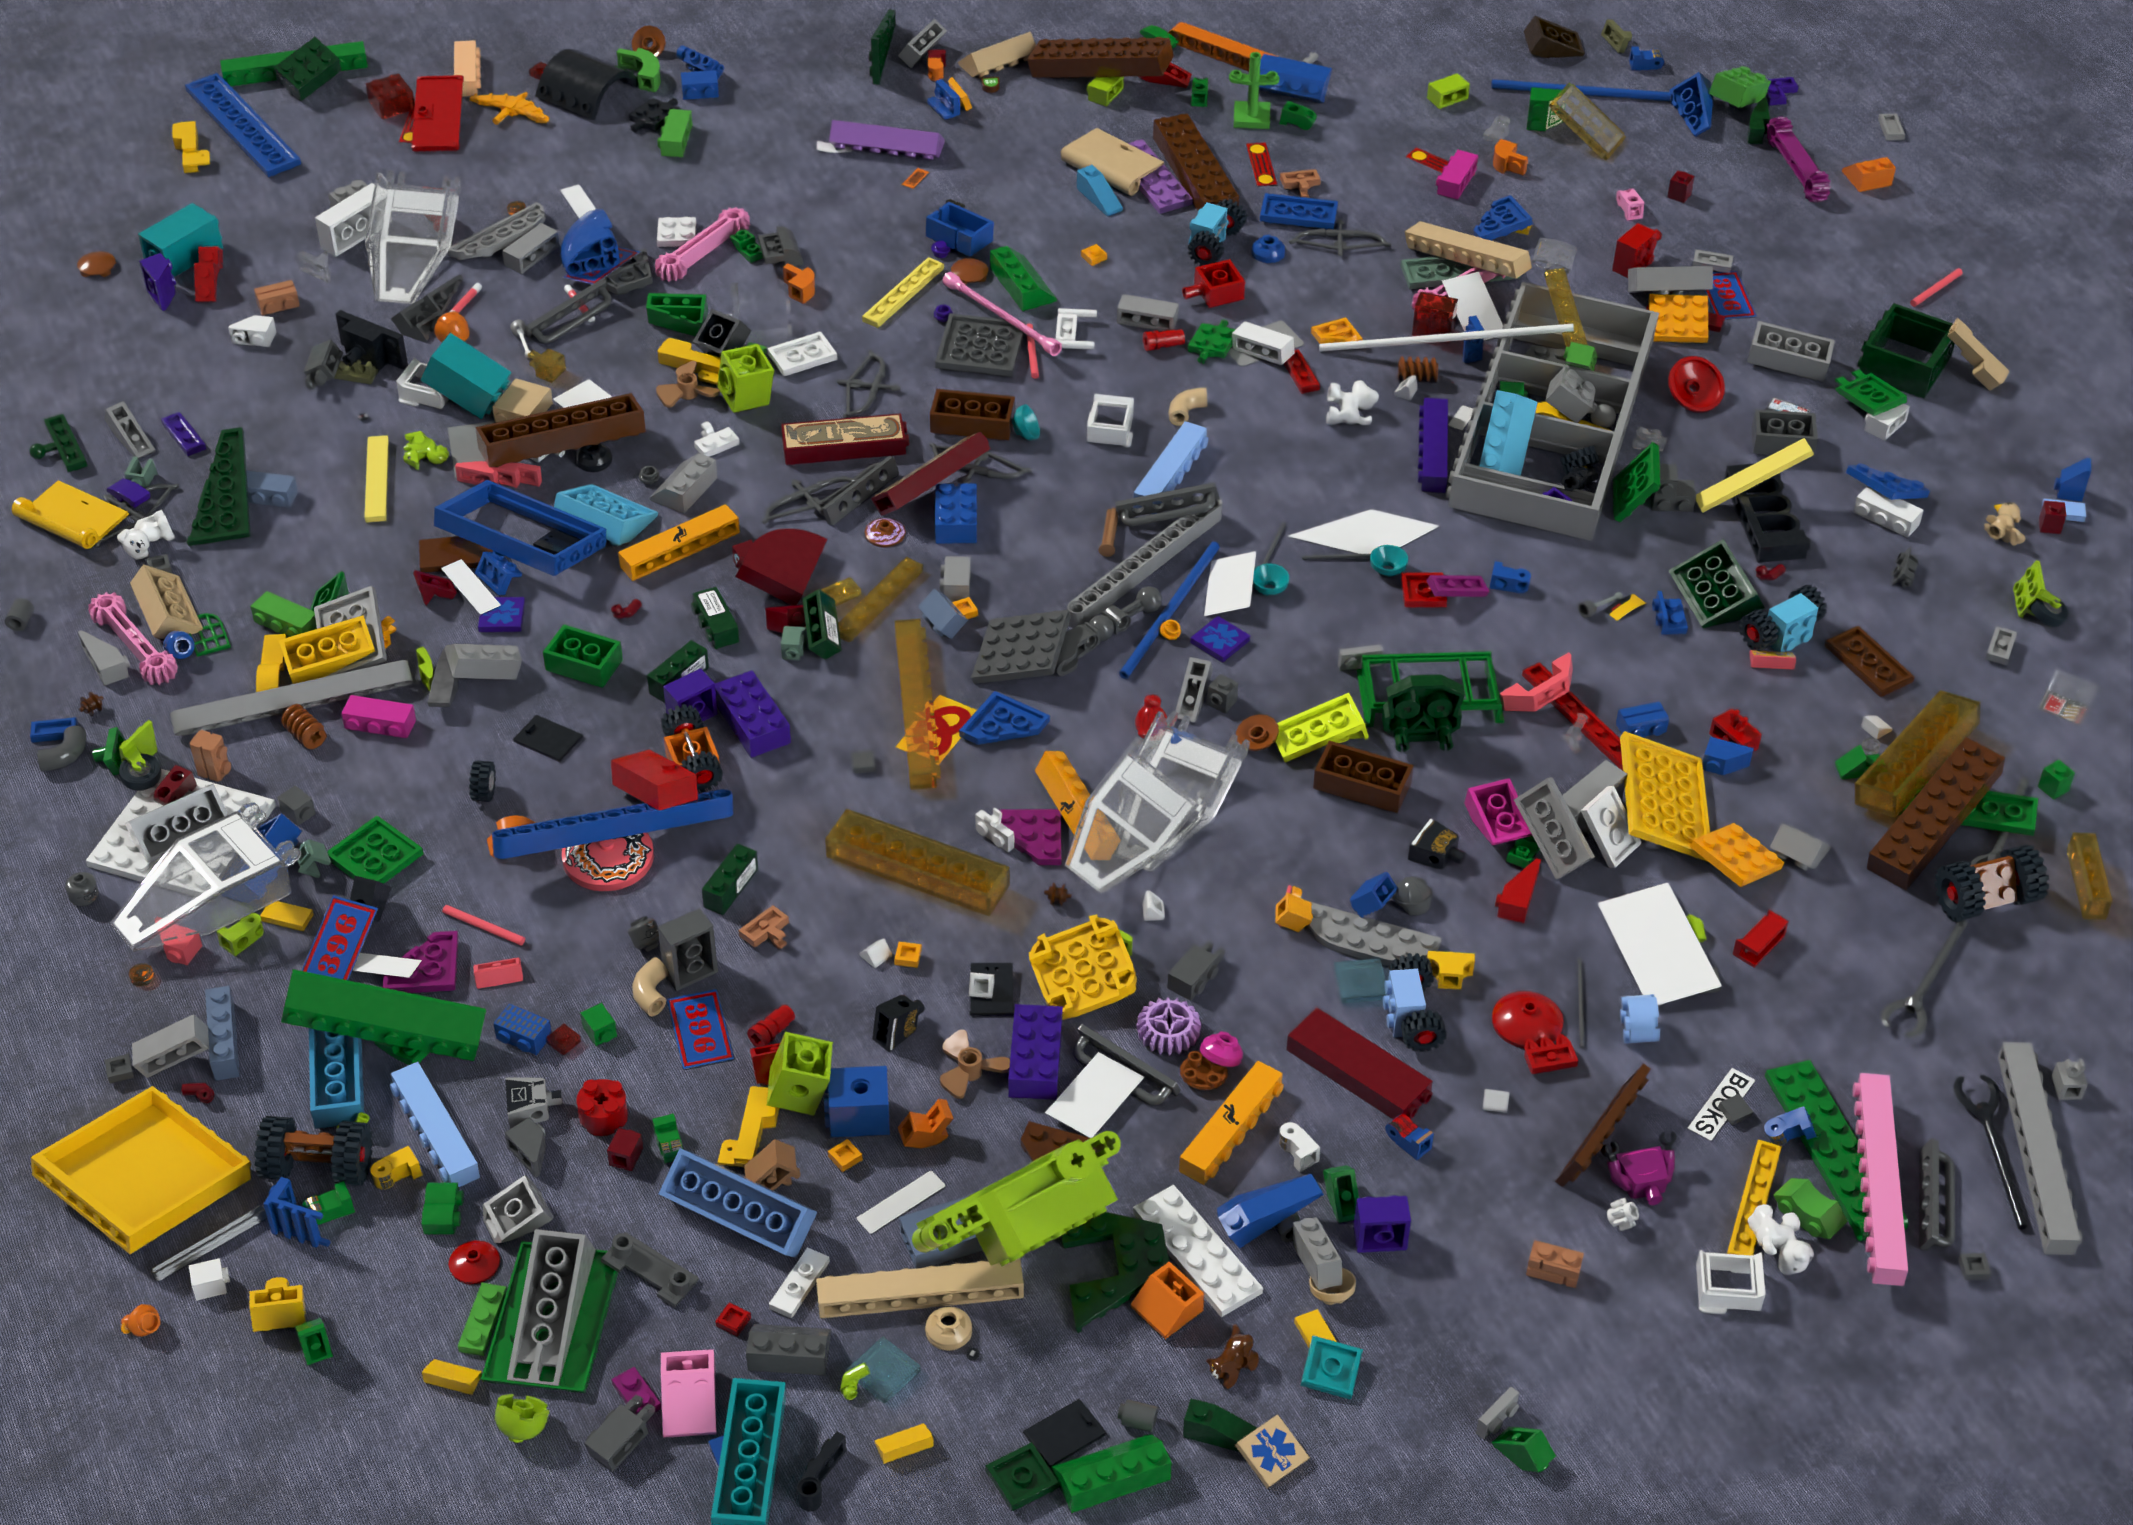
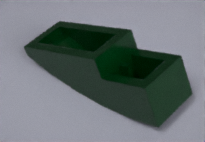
(1758, 122)

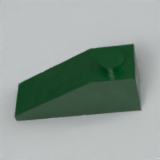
(1214, 1425)

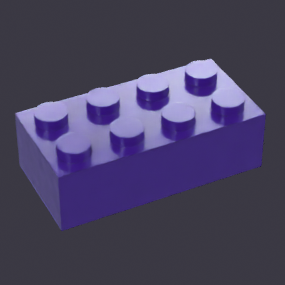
(752, 714)
(1035, 1052)

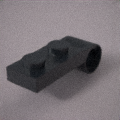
(817, 1470)

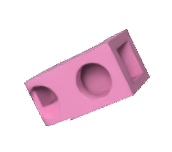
(1631, 204)

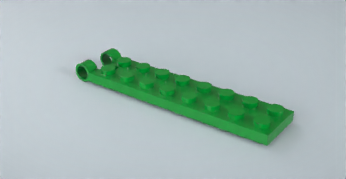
(1835, 1145)

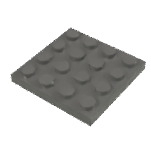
(979, 345)
(1021, 646)

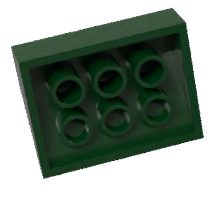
(1716, 586)

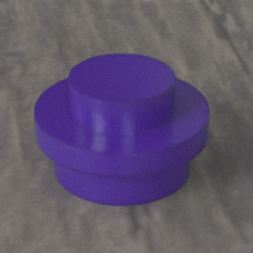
(940, 249)
(942, 312)

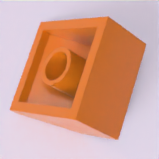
(1870, 174)

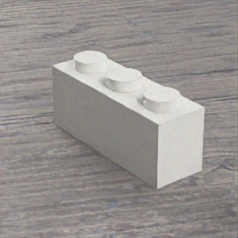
(1263, 343)
(1889, 513)

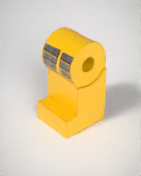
(395, 1167)

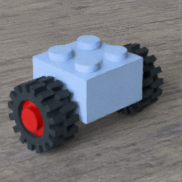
(1407, 1004)

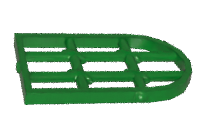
(215, 637)

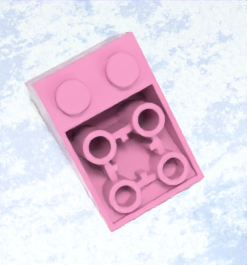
(688, 1393)

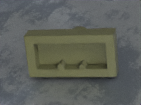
(1616, 36)

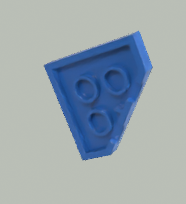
(1502, 219)
(1888, 483)
(1003, 719)

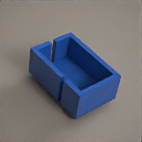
(959, 229)
(956, 513)

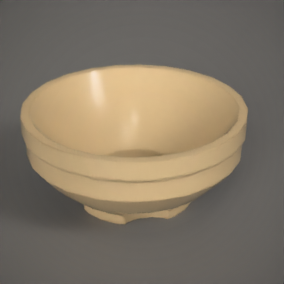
(1344, 1291)
(948, 1336)

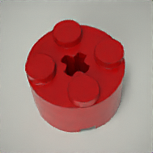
(602, 1106)

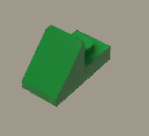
(1854, 763)

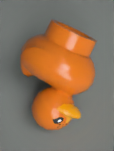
(141, 1321)

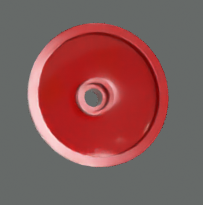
(1702, 378)
(1526, 1016)

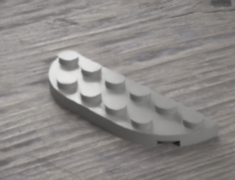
(499, 234)
(1366, 936)

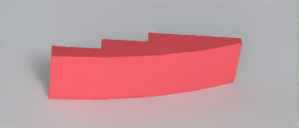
(508, 474)

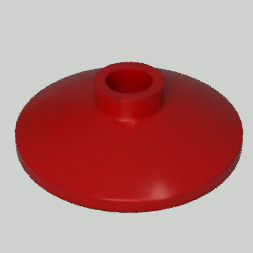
(474, 1270)

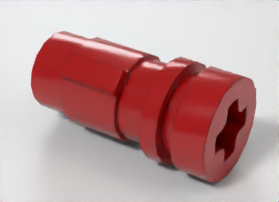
(1166, 338)
(773, 1024)

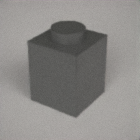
(296, 805)

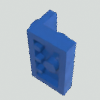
(946, 100)
(1473, 348)
(496, 571)
(1669, 615)

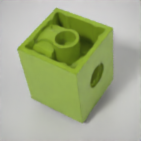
(745, 378)
(799, 1073)

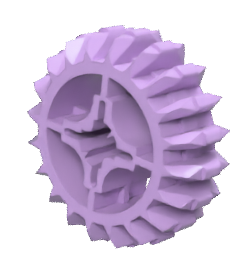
(1182, 1021)

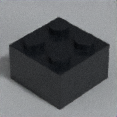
(721, 333)

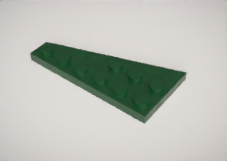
(880, 45)
(224, 498)

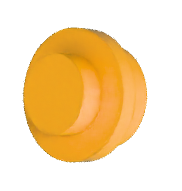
(1170, 629)

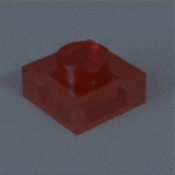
(536, 71)
(563, 1039)

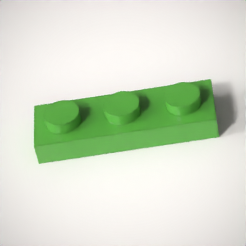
(482, 1319)

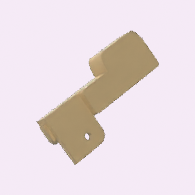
(1986, 365)

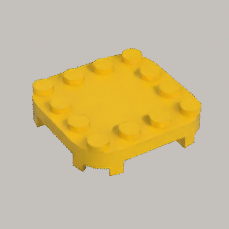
(1083, 967)

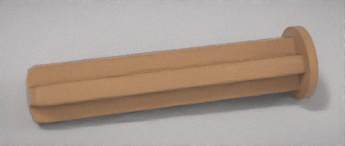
(1107, 547)

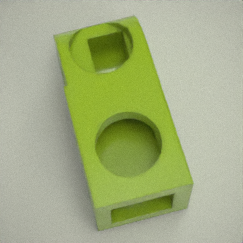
(241, 934)

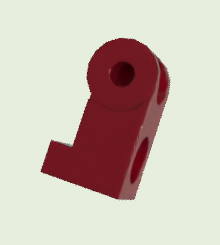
(174, 785)

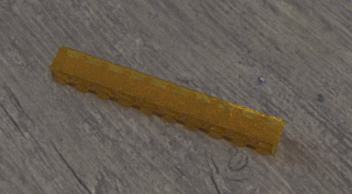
(916, 705)

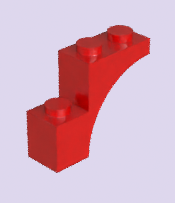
(207, 273)

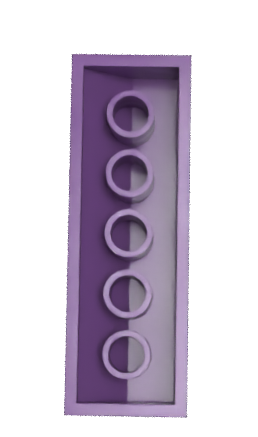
(884, 138)

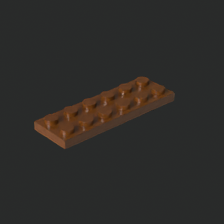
(1604, 1126)

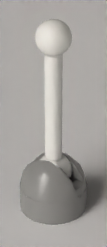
(520, 332)

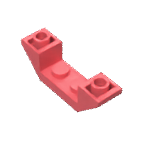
(1518, 699)

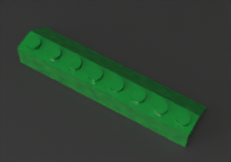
(383, 1015)

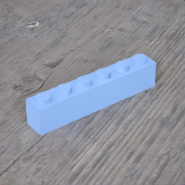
(1173, 461)
(434, 1125)

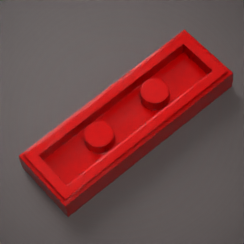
(1301, 373)

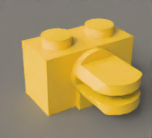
(277, 1305)

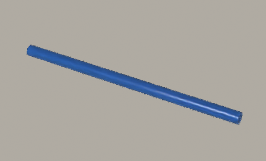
(1586, 90)
(1169, 610)

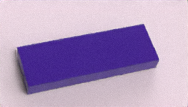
(183, 434)

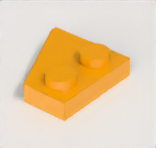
(1335, 331)

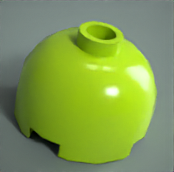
(520, 1418)

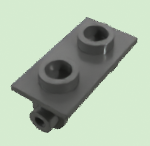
(1905, 568)

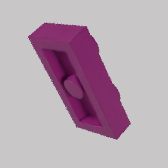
(631, 1384)

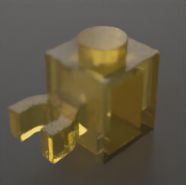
(548, 364)

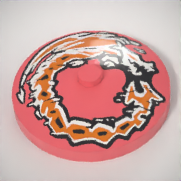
(609, 863)

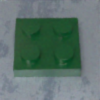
(1022, 1476)

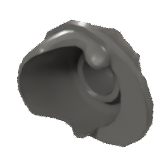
(1413, 895)

